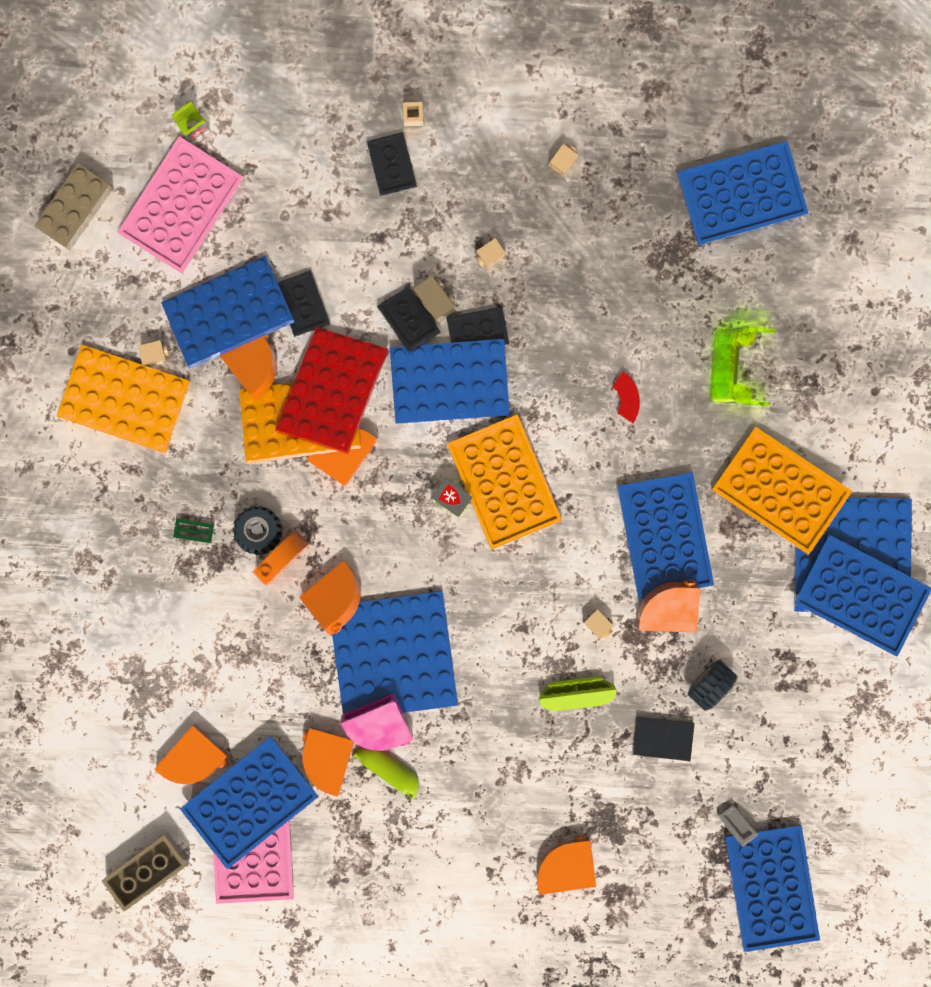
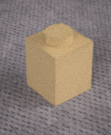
(413, 113)
(564, 159)
(490, 254)
(153, 352)
(599, 624)

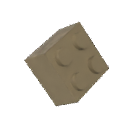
(434, 299)

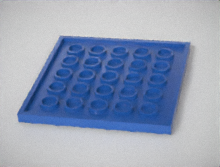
(871, 525)
(396, 650)

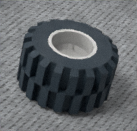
(257, 530)
(712, 685)

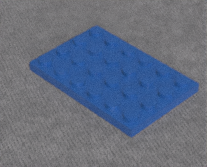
(742, 193)
(227, 312)
(450, 381)
(665, 532)
(862, 595)
(249, 802)
(773, 889)

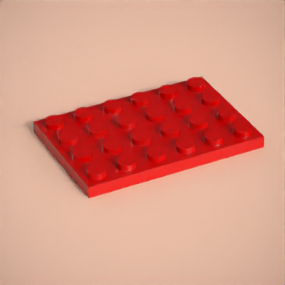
(332, 390)

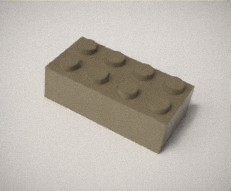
(73, 206)
(145, 871)

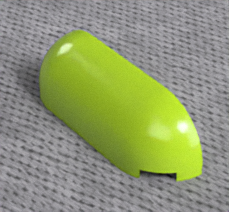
(577, 694)
(390, 770)

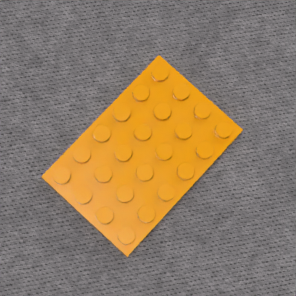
(123, 398)
(259, 426)
(504, 482)
(782, 490)

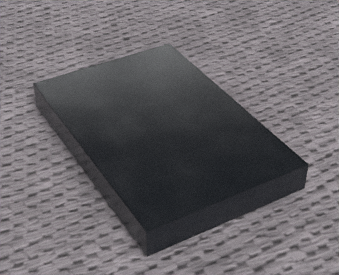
(391, 164)
(304, 303)
(408, 319)
(478, 326)
(663, 738)

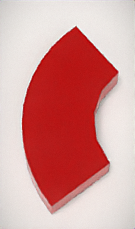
(628, 397)

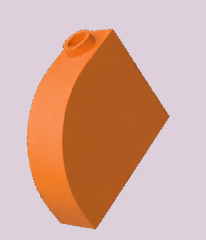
(253, 366)
(341, 465)
(281, 558)
(334, 598)
(670, 608)
(192, 758)
(326, 759)
(567, 867)

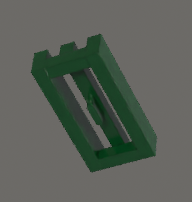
(209, 533)

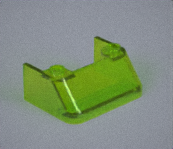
(725, 363)

